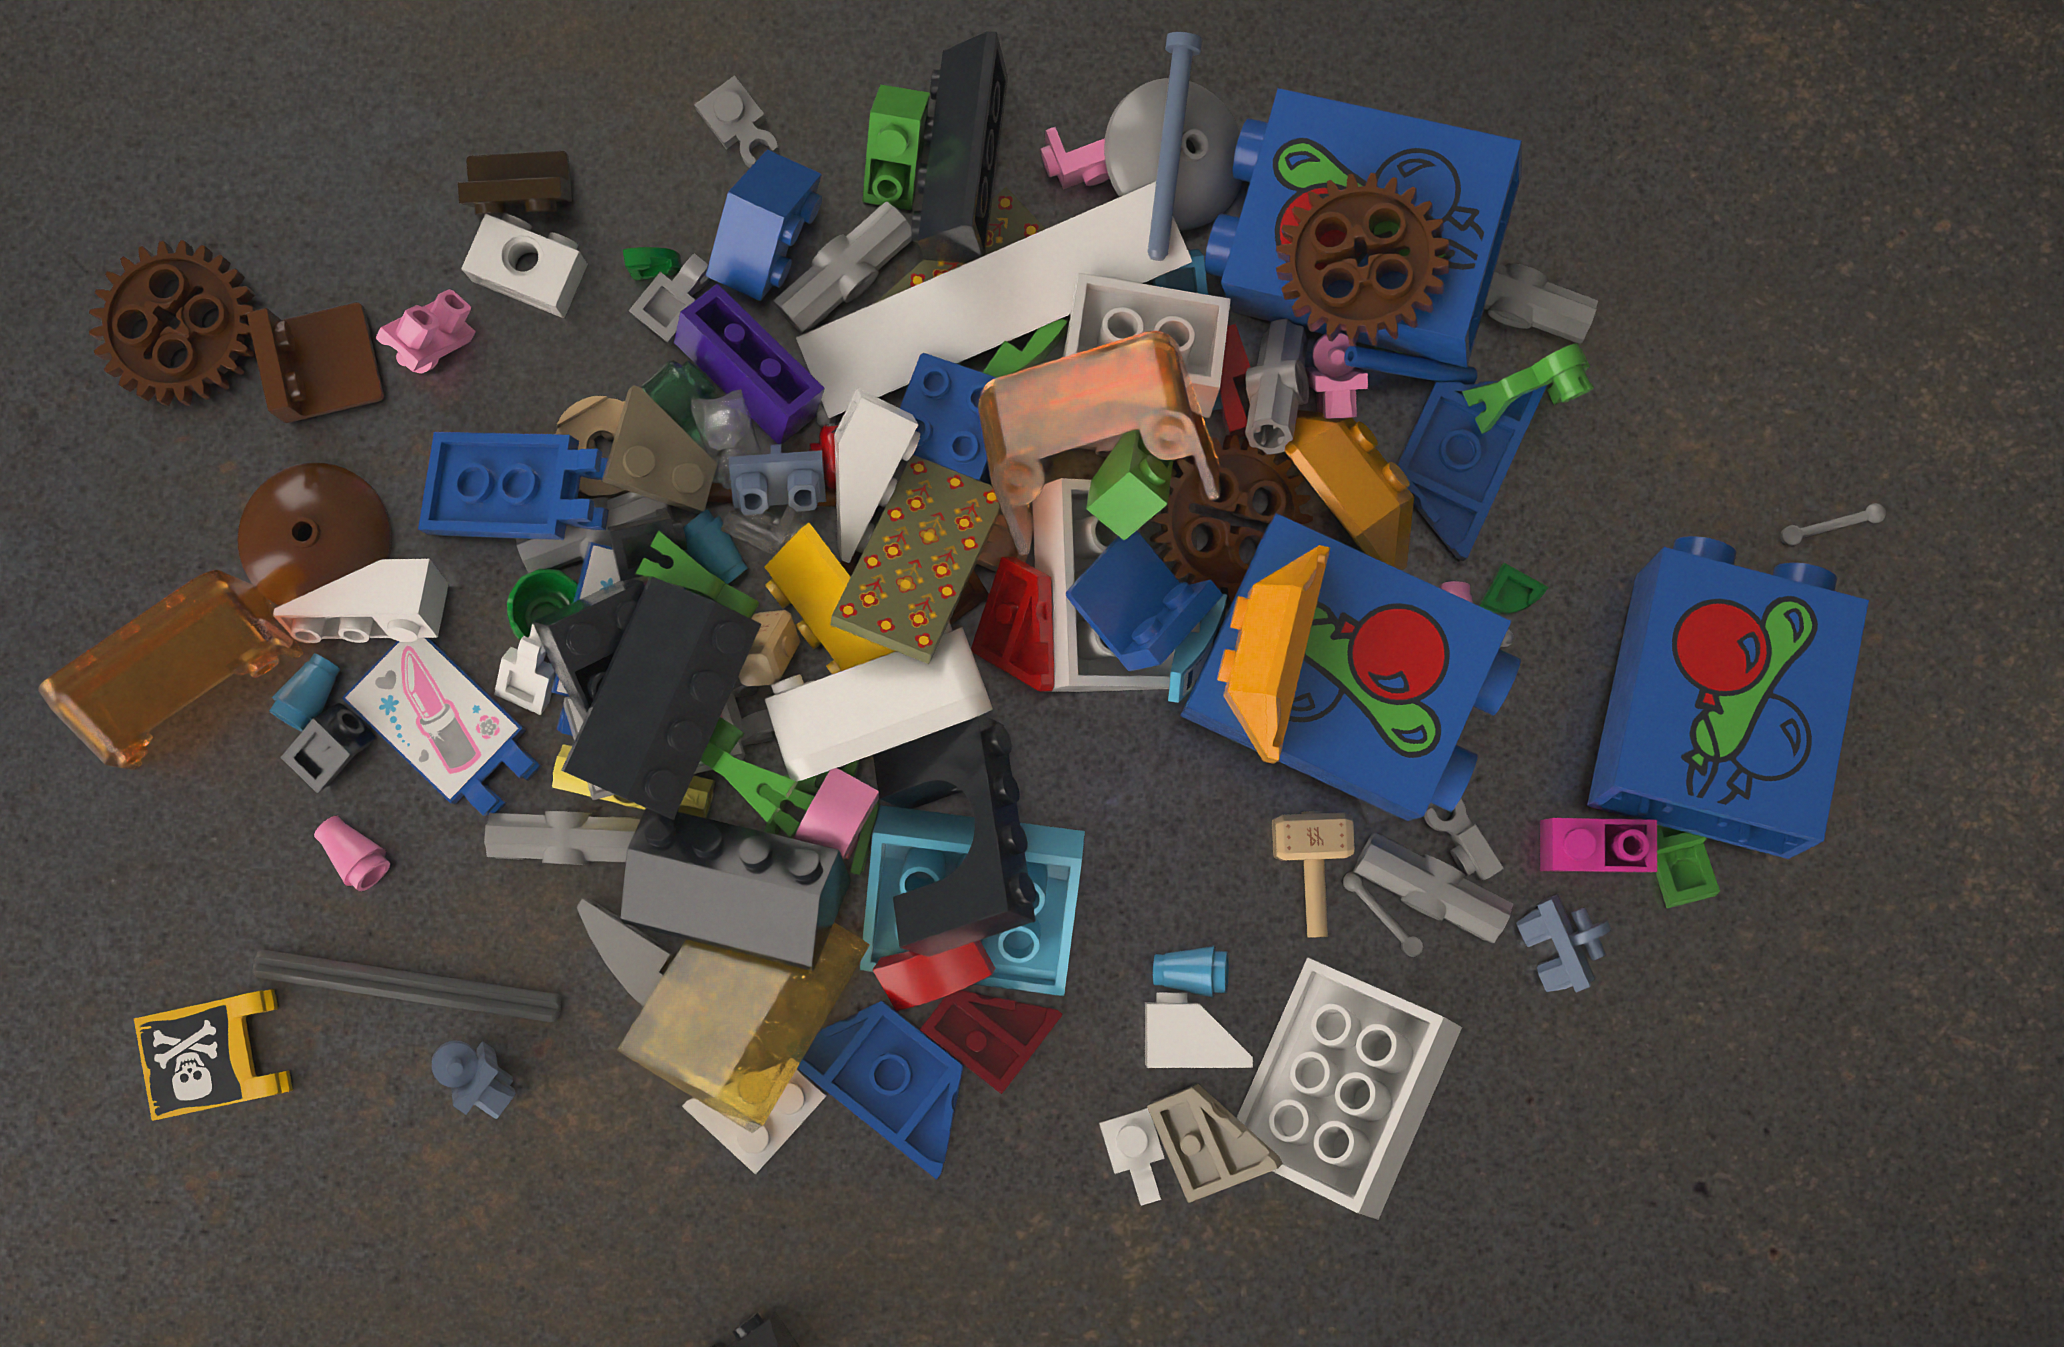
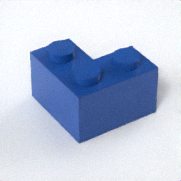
(761, 222)

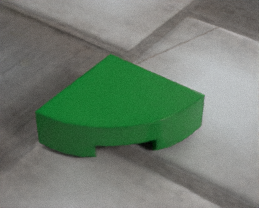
(650, 261)
(1511, 591)

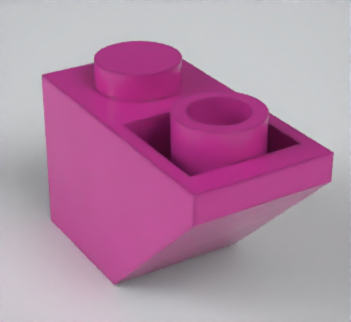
(1598, 845)

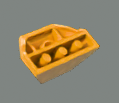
(1355, 483)
(1271, 649)

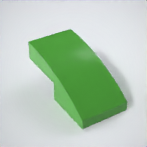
(1011, 360)
(1683, 867)

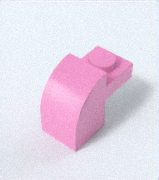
(838, 813)

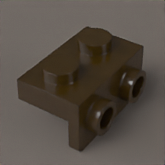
(516, 179)

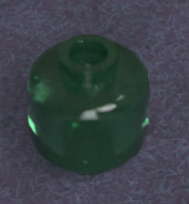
(675, 387)

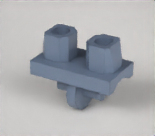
(777, 480)
(1571, 965)
(473, 1077)

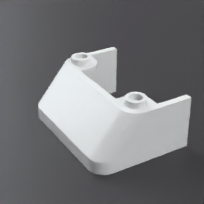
(875, 706)

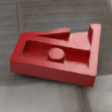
(1019, 624)

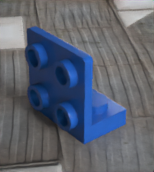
(946, 408)
(1139, 602)

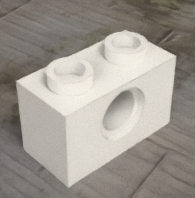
(547, 285)

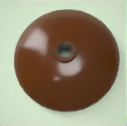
(346, 524)

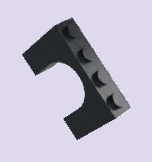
(992, 883)

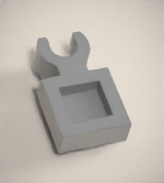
(735, 118)

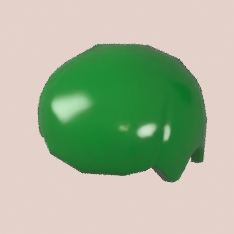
(538, 596)

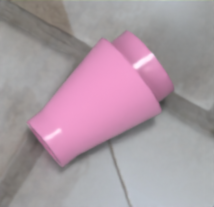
(354, 856)

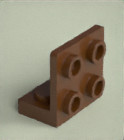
(315, 361)

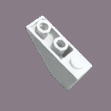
(867, 452)
(379, 601)

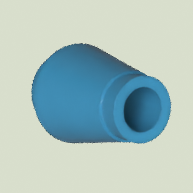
(713, 547)
(305, 693)
(1193, 971)

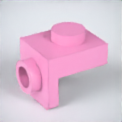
(1074, 167)

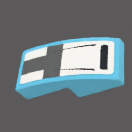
(1193, 652)

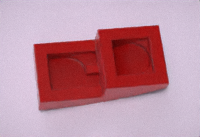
(1233, 374)
(918, 979)

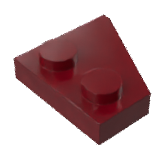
(990, 1033)

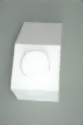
(1188, 1036)

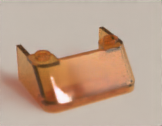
(1087, 400)
(165, 663)

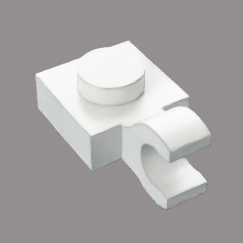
(525, 675)
(1133, 1146)

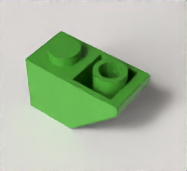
(895, 146)
(1129, 486)

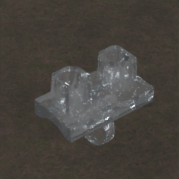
(725, 431)

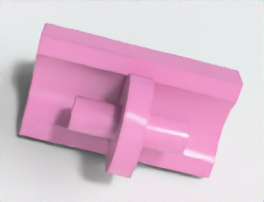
(429, 332)
(1334, 380)

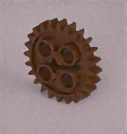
(139, 296)
(1368, 304)
(1241, 474)

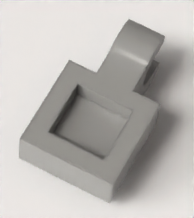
(664, 299)
(1471, 850)

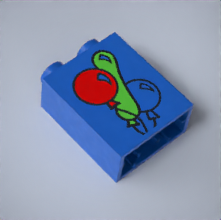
(1315, 140)
(1380, 678)
(1730, 699)

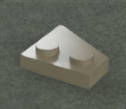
(658, 457)
(1208, 1143)

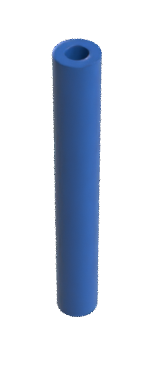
(1408, 365)

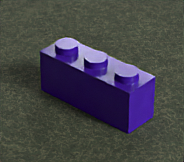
(746, 357)

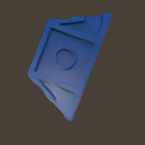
(1455, 466)
(890, 1080)

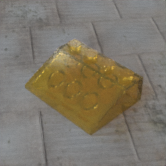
(738, 1023)

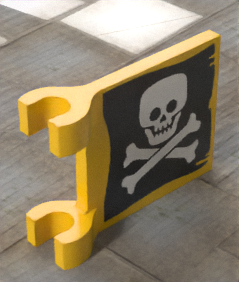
(204, 1056)

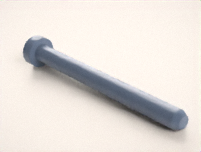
(1183, 48)

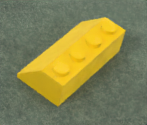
(813, 582)

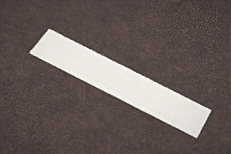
(985, 300)

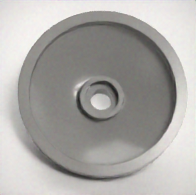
(1204, 178)

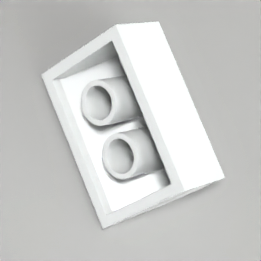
(1118, 309)

